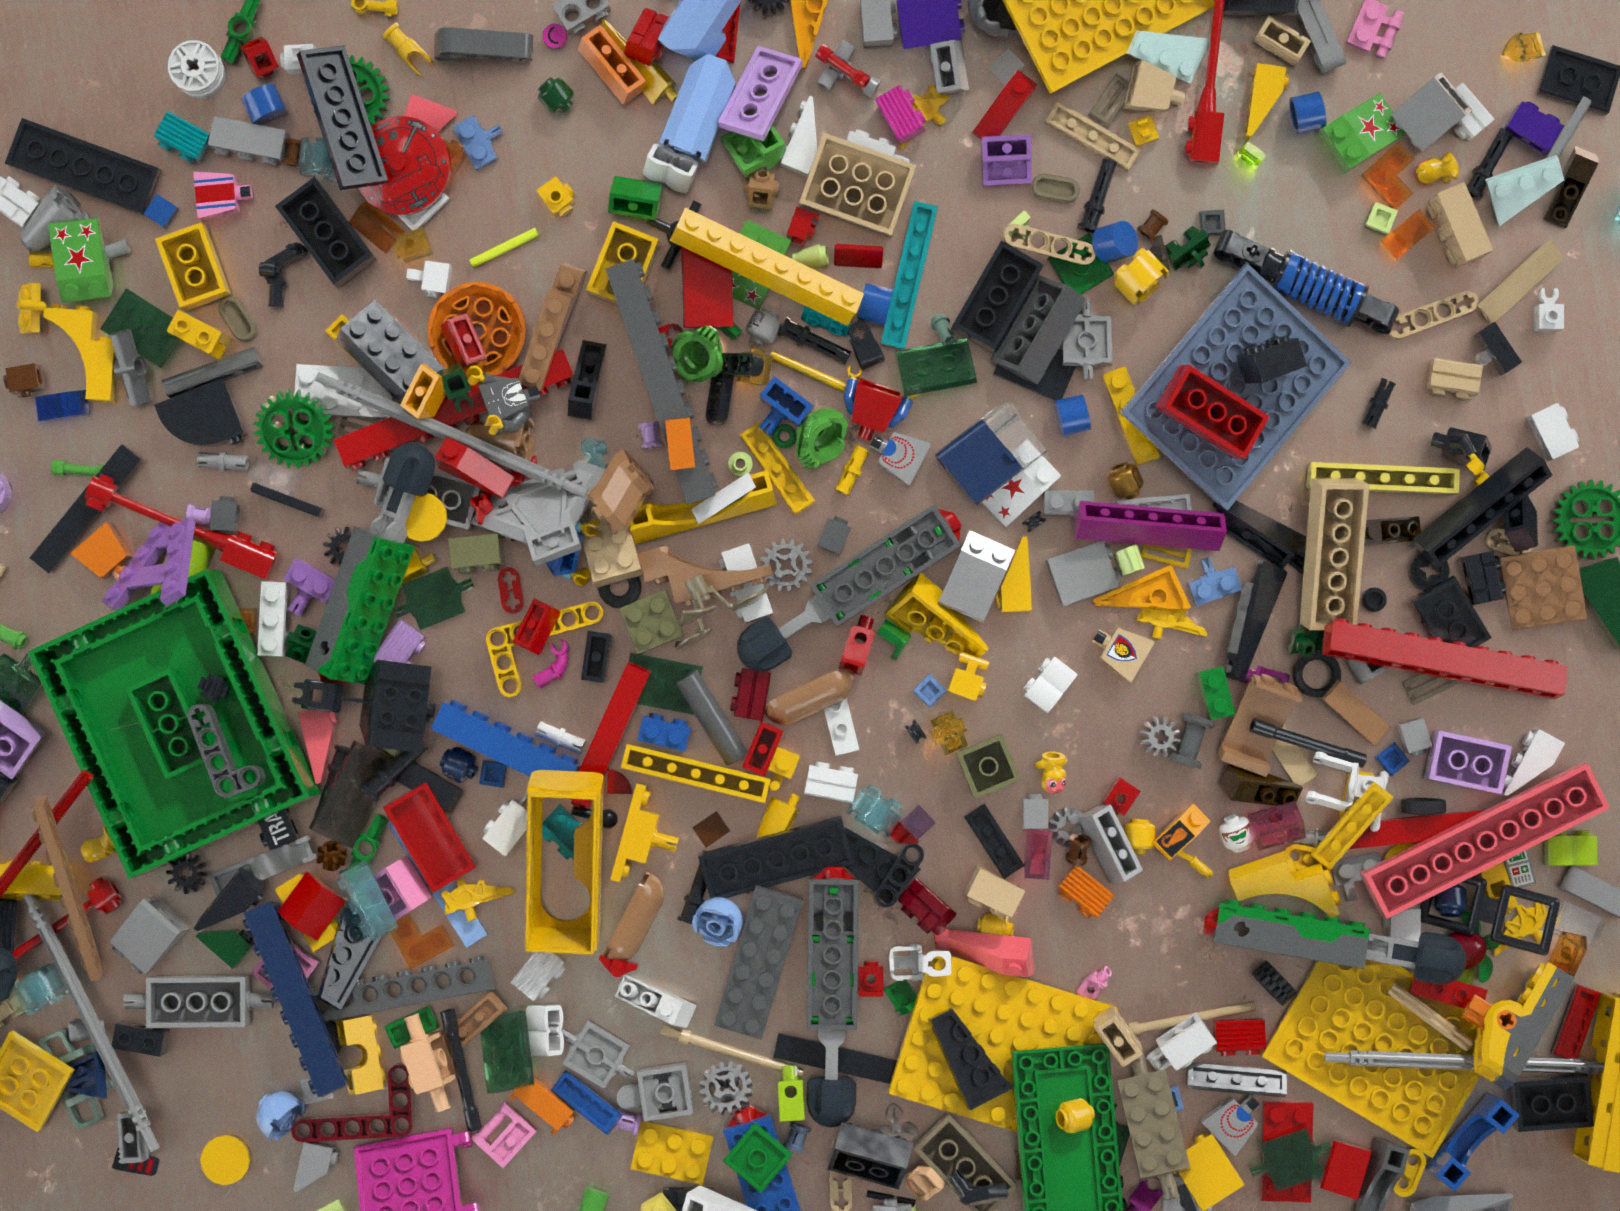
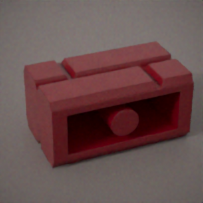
(751, 694)
(927, 907)

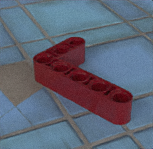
(365, 1121)

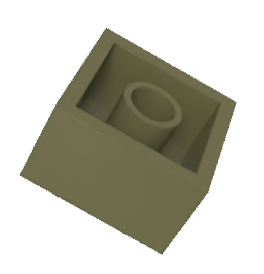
(476, 552)
(651, 622)
(988, 766)

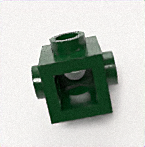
(299, 643)

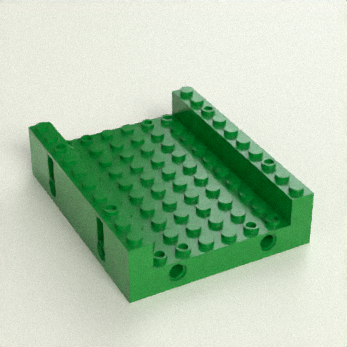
(124, 711)

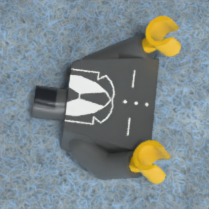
(503, 400)

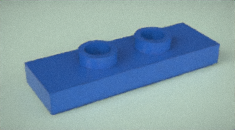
(586, 1102)

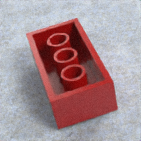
(1233, 420)

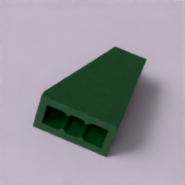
(1602, 596)

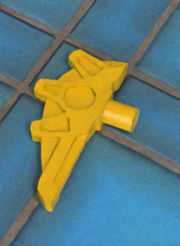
(929, 106)
(1171, 619)
(468, 896)
(1525, 923)

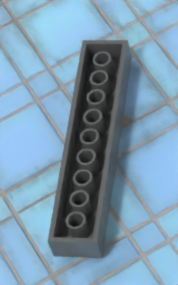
(658, 370)

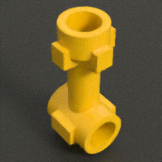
(390, 7)

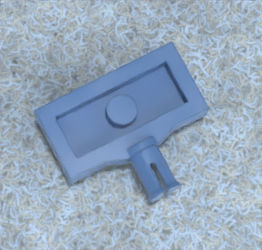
(477, 141)
(1214, 583)

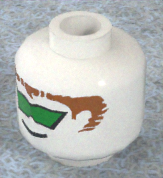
(1236, 833)

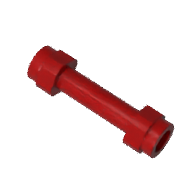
(827, 55)

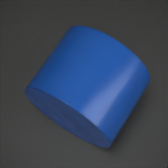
(263, 104)
(1307, 112)
(1115, 241)
(875, 304)
(1072, 415)

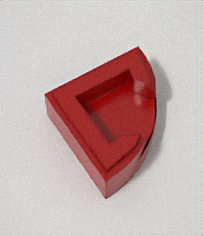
(618, 783)

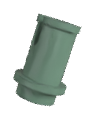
(941, 325)

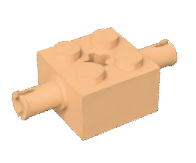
(427, 1062)

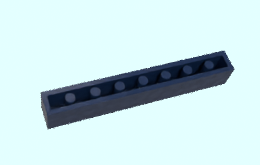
(296, 999)

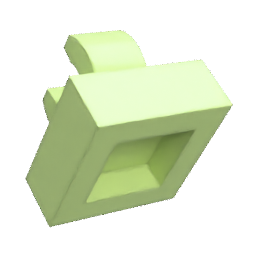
(1021, 219)

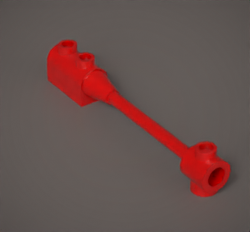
(1206, 122)
(236, 549)
(103, 896)

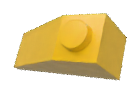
(1266, 88)
(1016, 587)

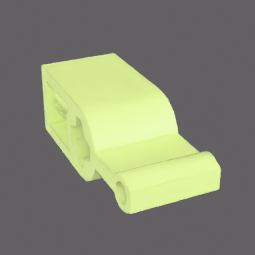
(1129, 560)

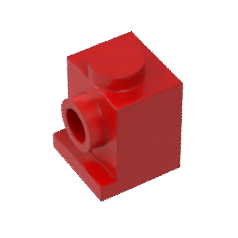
(266, 64)
(802, 226)
(866, 989)

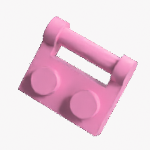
(510, 1140)

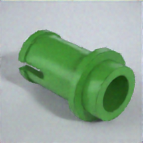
(11, 637)

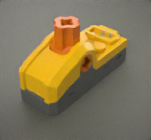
(1513, 1029)

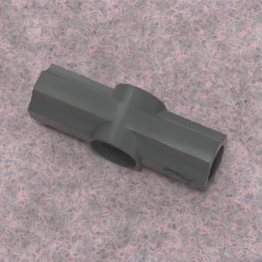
(130, 367)

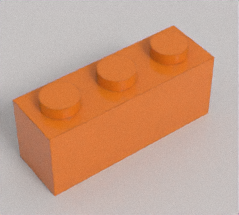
(611, 64)

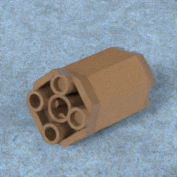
(620, 491)

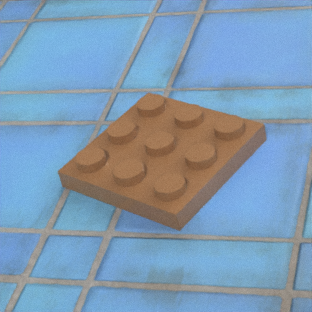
(1543, 587)

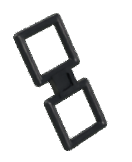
(1493, 911)

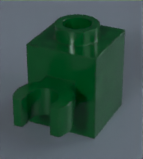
(456, 384)

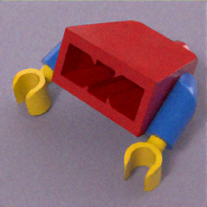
(874, 405)

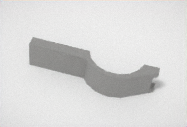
(268, 863)

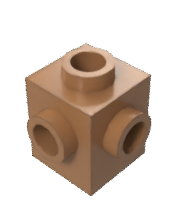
(761, 188)

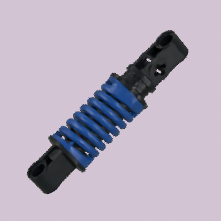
(1311, 282)

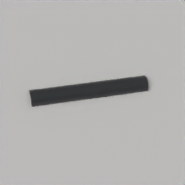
(880, 1196)

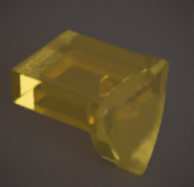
(1524, 47)

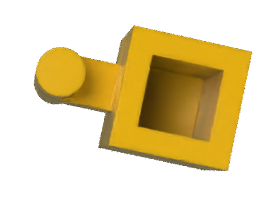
(966, 682)
(783, 765)

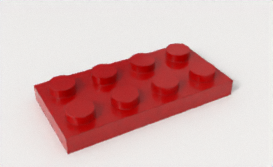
(1277, 1120)

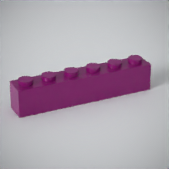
(1149, 526)

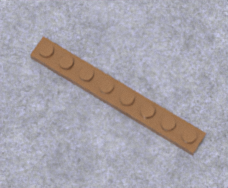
(64, 879)

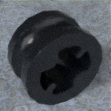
(1034, 521)
(915, 731)

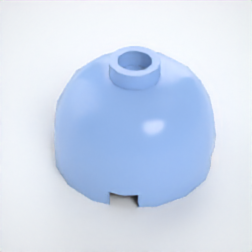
(718, 921)
(278, 1113)

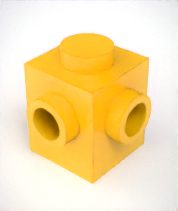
(557, 197)

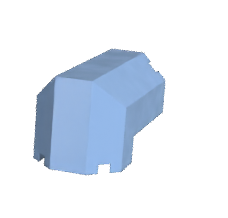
(697, 27)
(698, 107)

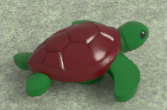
(1475, 949)

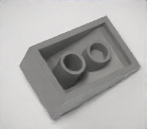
(976, 576)

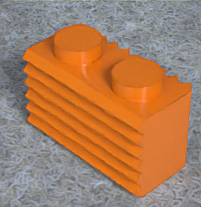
(1085, 891)

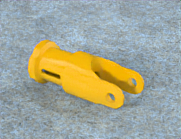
(405, 46)

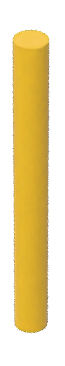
(808, 371)

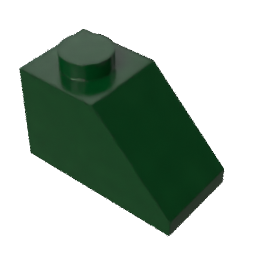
(228, 944)

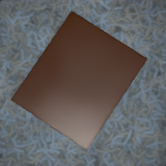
(711, 829)

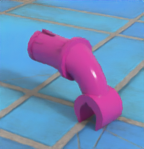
(556, 669)

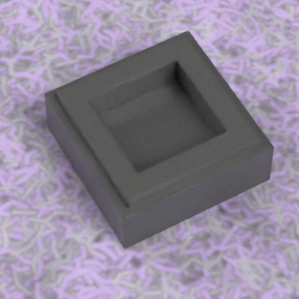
(1212, 222)

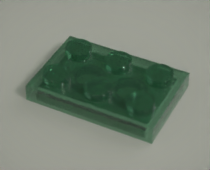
(147, 326)
(935, 367)
(661, 686)
(507, 1053)

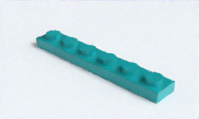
(909, 275)

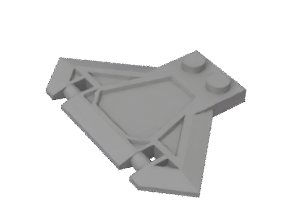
(543, 514)

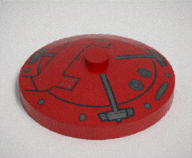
(414, 163)

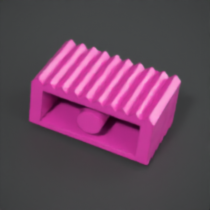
(900, 114)

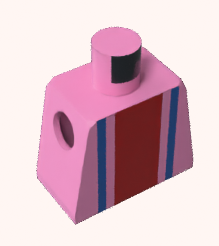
(218, 195)

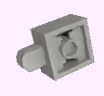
(660, 1092)

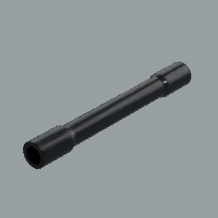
(1271, 731)
(469, 1107)

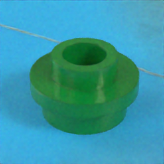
(784, 428)

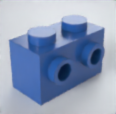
(664, 733)

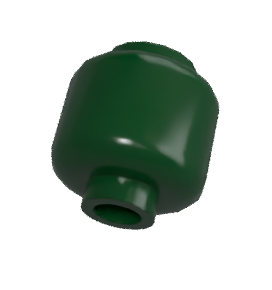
(555, 95)

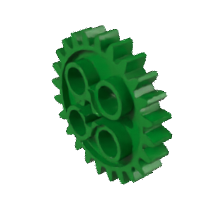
(374, 85)
(272, 430)
(1590, 497)

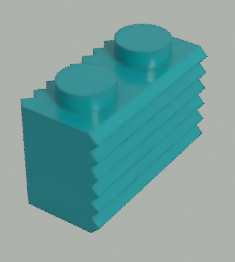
(183, 137)

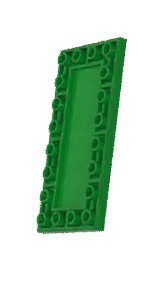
(1058, 1167)

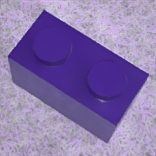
(1534, 127)

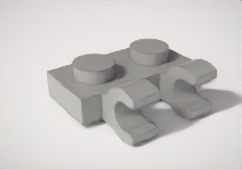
(1347, 871)

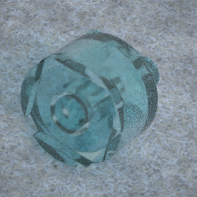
(315, 159)
(875, 811)
(39, 988)

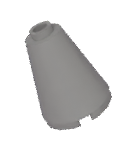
(55, 207)

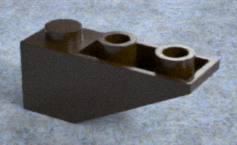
(1569, 192)
(1391, 530)
(1254, 788)

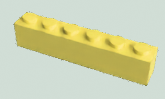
(1391, 478)

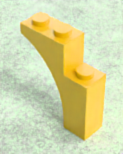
(96, 355)
(1279, 876)

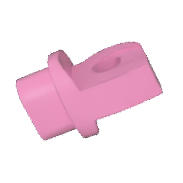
(1097, 981)

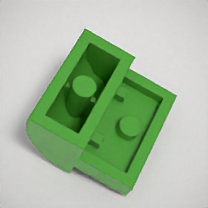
(752, 153)

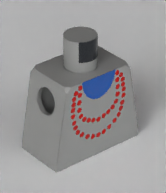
(901, 455)
(1232, 1122)

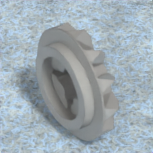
(1058, 821)

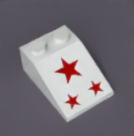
(1021, 491)

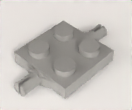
(1088, 342)
(596, 1054)

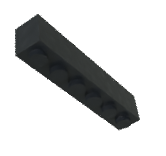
(1482, 507)

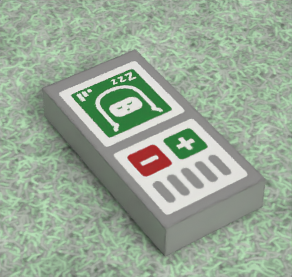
(1520, 870)

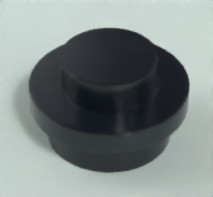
(1374, 599)

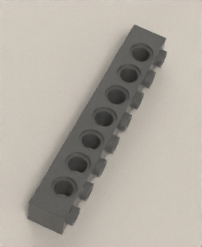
(482, 981)

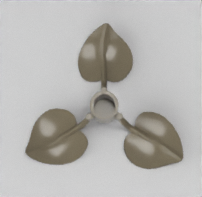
(700, 593)

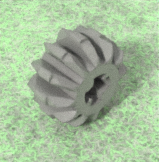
(1153, 742)

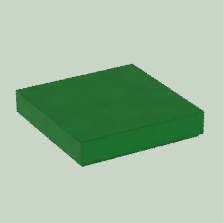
(1081, 276)
(757, 1157)

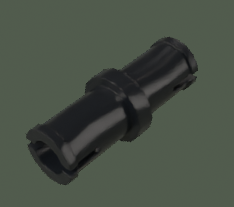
(1378, 403)

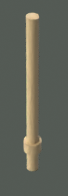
(1138, 1028)
(686, 1037)

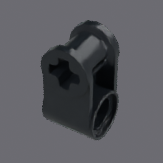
(867, 349)

